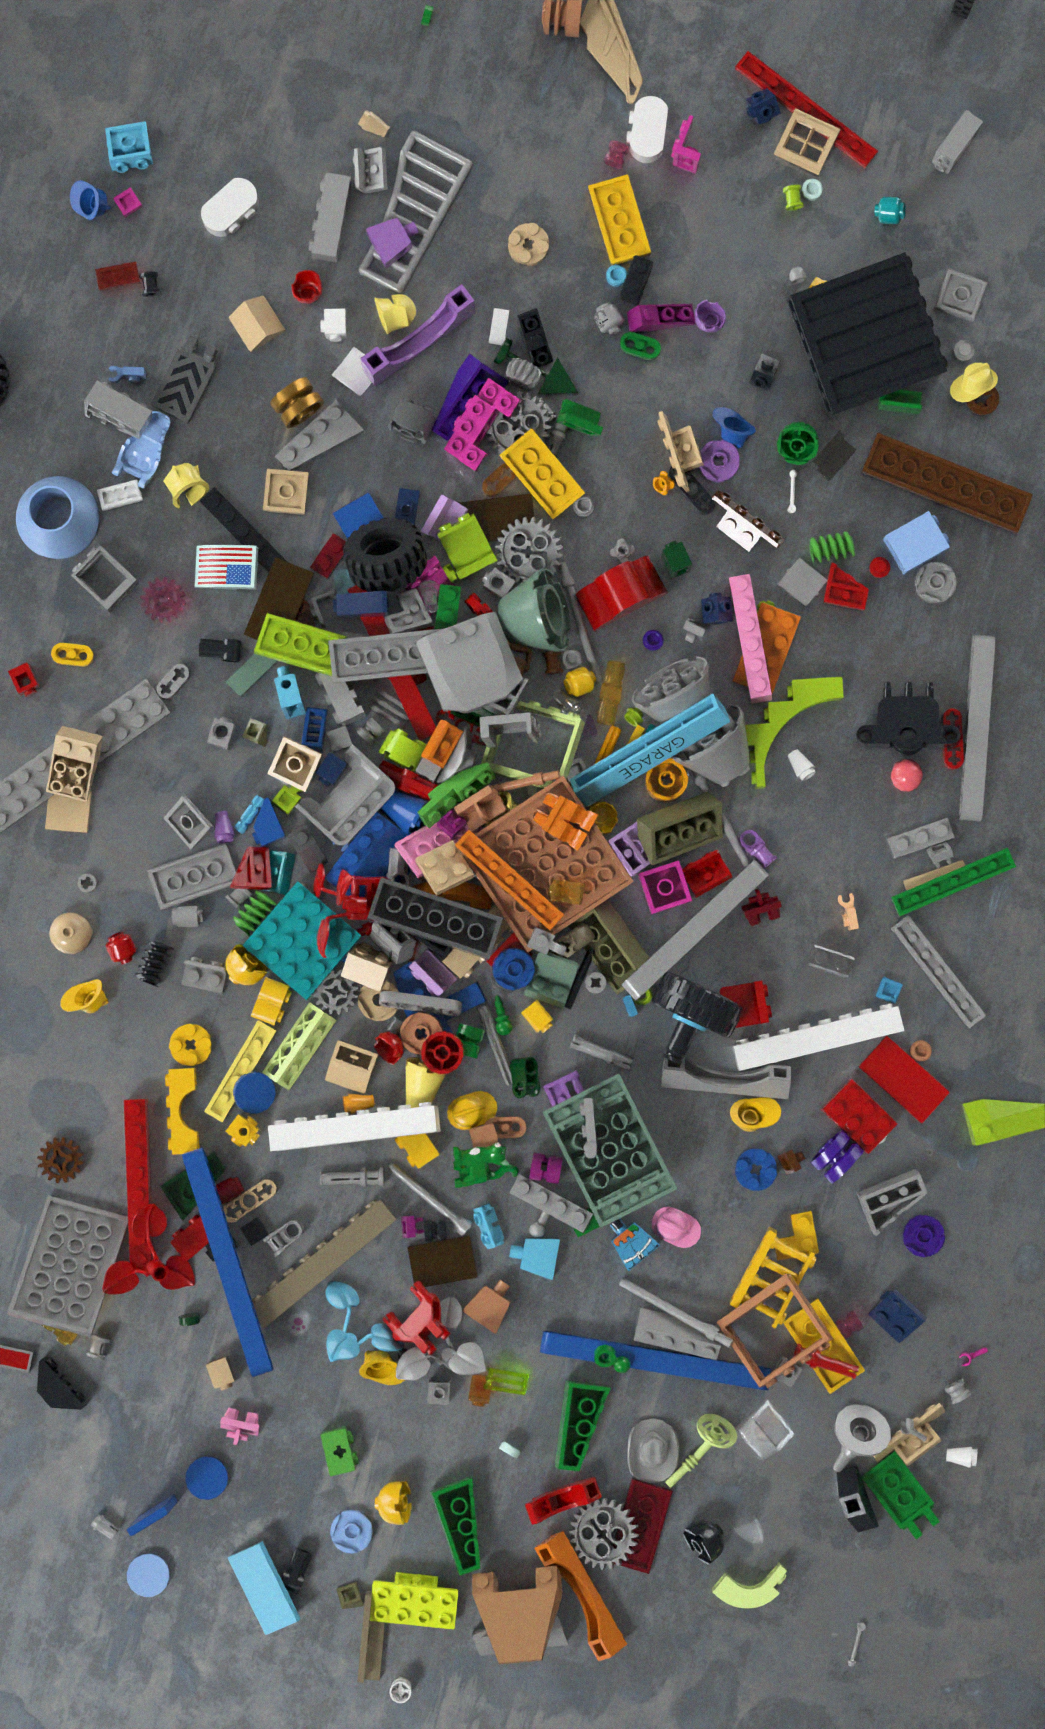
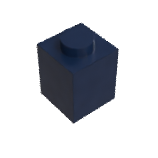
(331, 770)

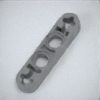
(420, 1003)

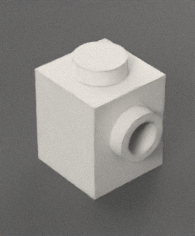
(334, 324)

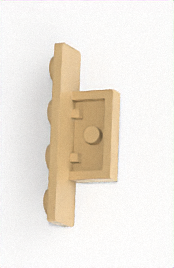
(683, 450)
(908, 1445)

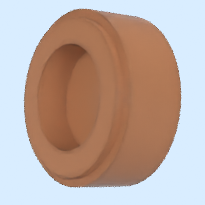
(920, 1050)

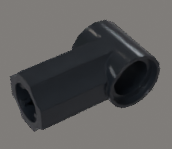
(226, 650)
(294, 1574)

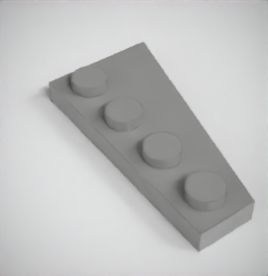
(326, 431)

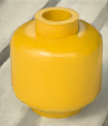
(579, 681)

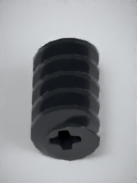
(153, 962)

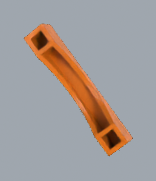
(603, 1633)

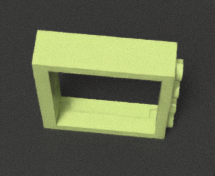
(550, 713)

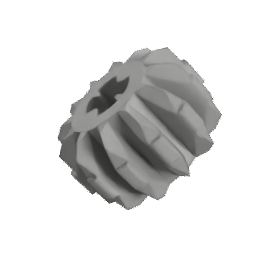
(523, 373)

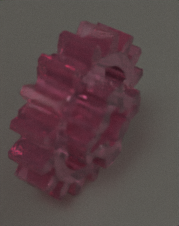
(167, 591)

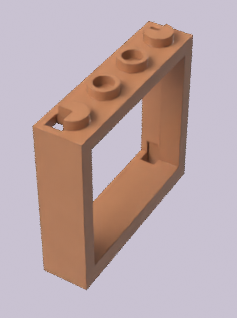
(788, 1367)

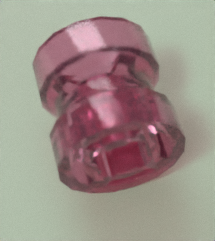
(616, 153)
(848, 1325)

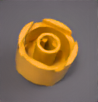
(671, 791)

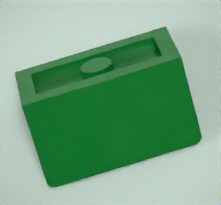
(901, 401)
(579, 418)

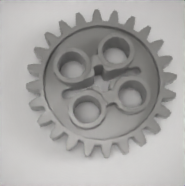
(528, 409)
(530, 531)
(617, 1520)

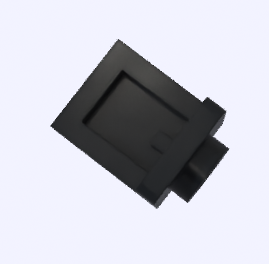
(764, 372)

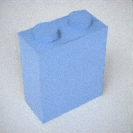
(917, 542)

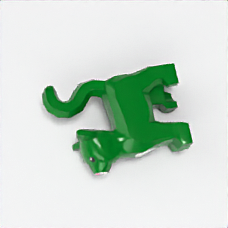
(474, 1165)

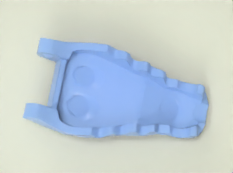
(143, 455)

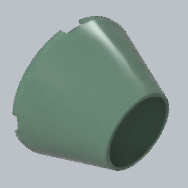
(536, 613)

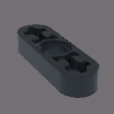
(706, 497)

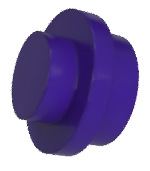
(653, 640)

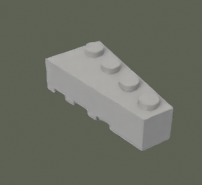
(343, 699)

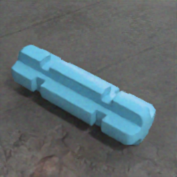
(249, 814)

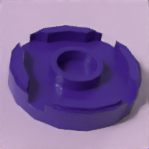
(923, 1235)

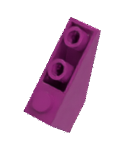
(660, 317)

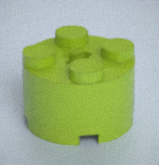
(402, 749)

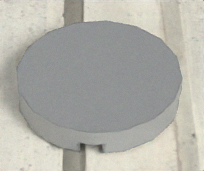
(935, 582)

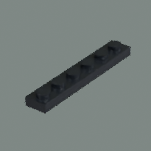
(239, 527)

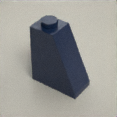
(362, 604)

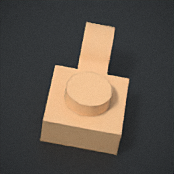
(850, 916)

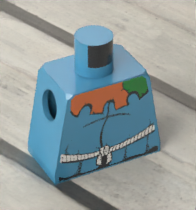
(632, 1243)

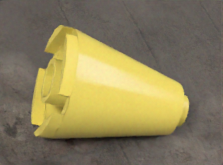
(421, 1082)

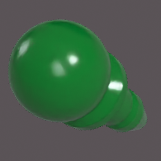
(503, 1025)

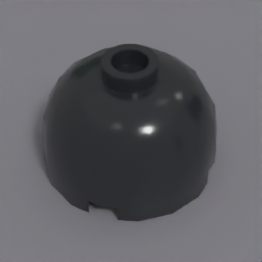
(706, 1540)

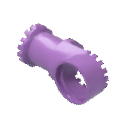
(758, 849)

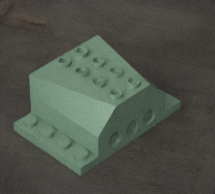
(627, 1162)

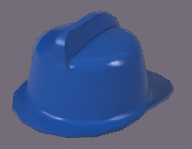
(88, 200)
(733, 426)

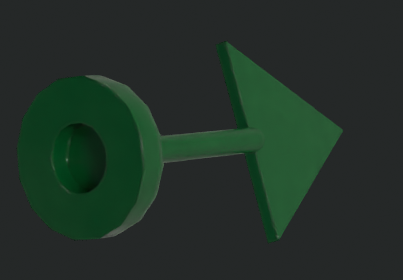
(556, 380)

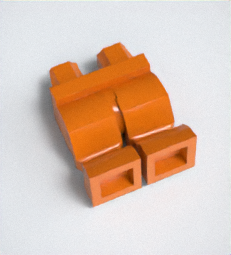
(561, 815)

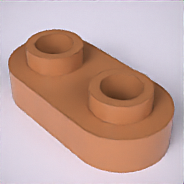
(505, 1126)

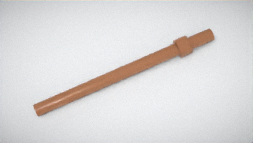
(537, 779)

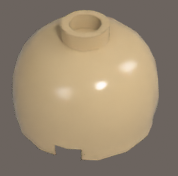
(70, 933)

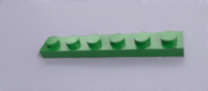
(953, 882)

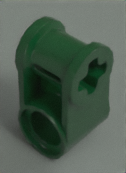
(525, 1075)

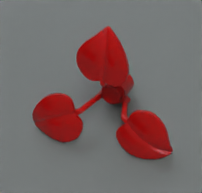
(350, 903)
(174, 1275)

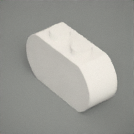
(648, 129)
(230, 207)

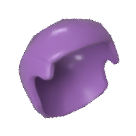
(710, 316)

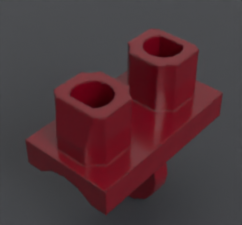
(759, 904)

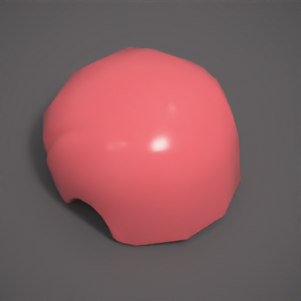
(906, 775)

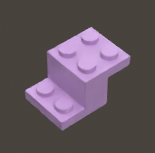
(629, 850)

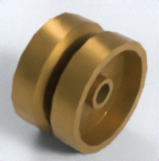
(297, 402)

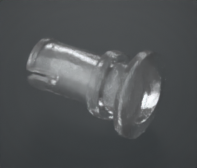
(429, 593)

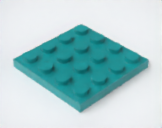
(289, 941)

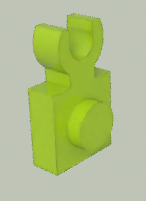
(287, 799)

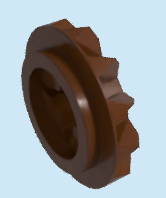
(991, 403)

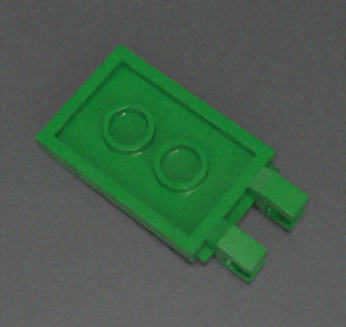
(900, 1493)

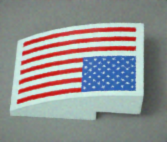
(226, 567)

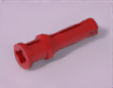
(828, 1363)

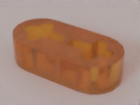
(495, 476)

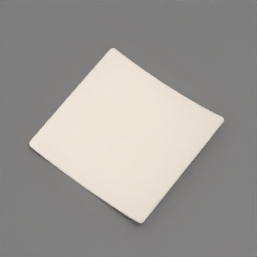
(351, 372)

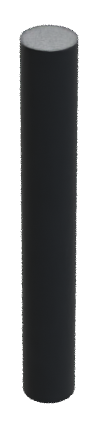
(579, 979)

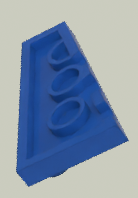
(409, 984)

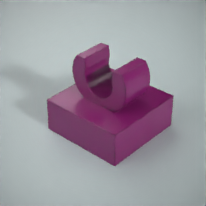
(451, 823)
(409, 1226)

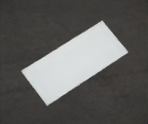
(498, 326)

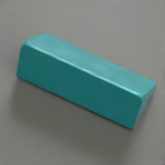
(281, 871)

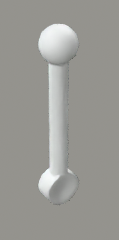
(791, 509)

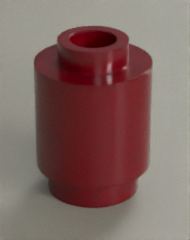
(229, 1189)

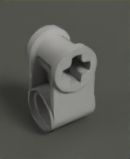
(281, 1238)

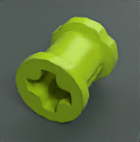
(793, 197)

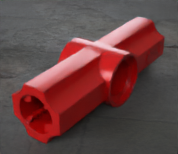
(407, 780)

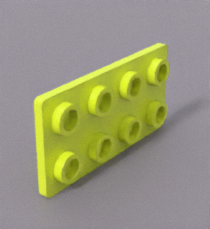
(414, 1601)

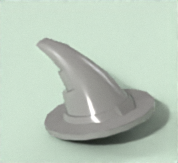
(861, 1433)

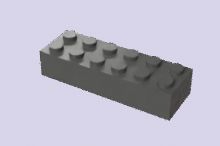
(435, 918)

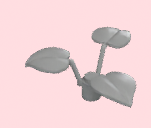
(466, 1361)

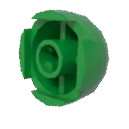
(798, 443)

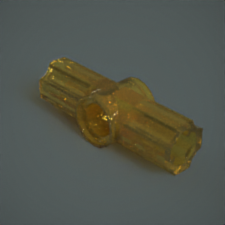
(610, 693)

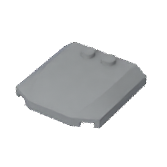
(470, 664)

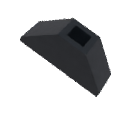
(534, 337)
(57, 1388)
(855, 1500)

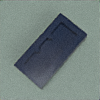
(407, 505)

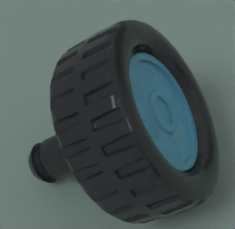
(695, 1010)

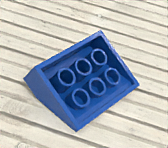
(368, 852)

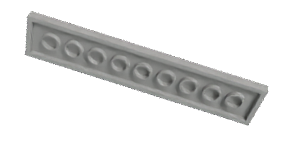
(117, 723)

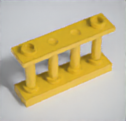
(759, 1259)

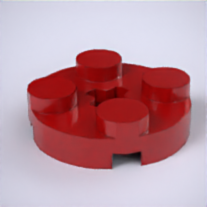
(474, 604)

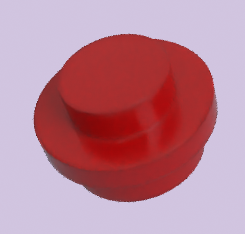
(879, 567)

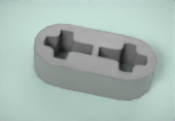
(169, 677)

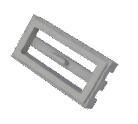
(376, 699)

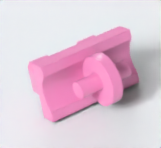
(230, 1422)

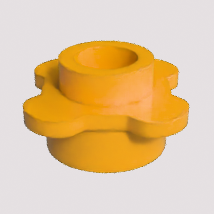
(663, 483)

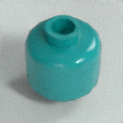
(890, 210)

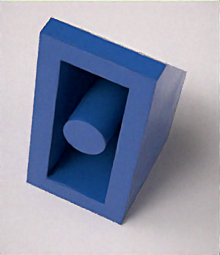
(267, 826)

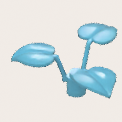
(345, 1345)

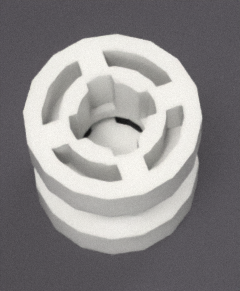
(398, 1692)

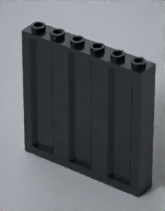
(867, 334)

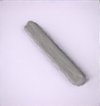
(496, 1043)

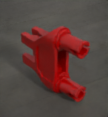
(421, 1322)

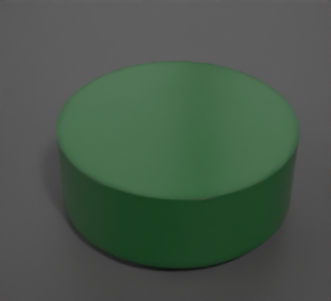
(427, 15)

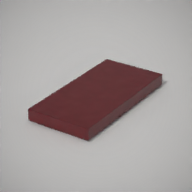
(649, 1507)

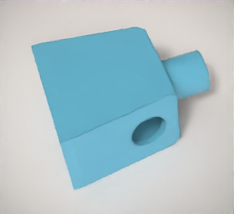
(289, 693)
(537, 1255)

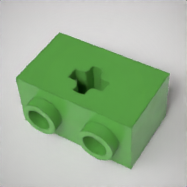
(331, 1440)

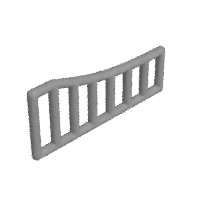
(398, 196)

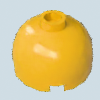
(244, 967)
(393, 1503)

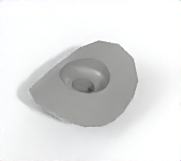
(460, 759)
(652, 1450)

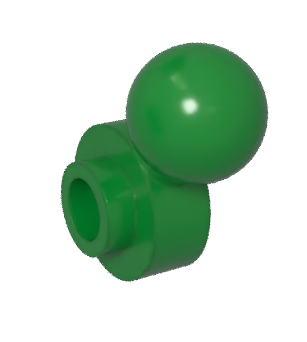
(621, 1363)

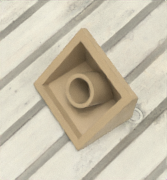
(256, 322)
(295, 764)

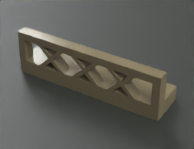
(371, 1645)

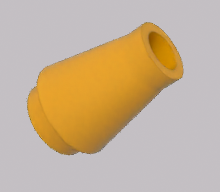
(357, 1102)

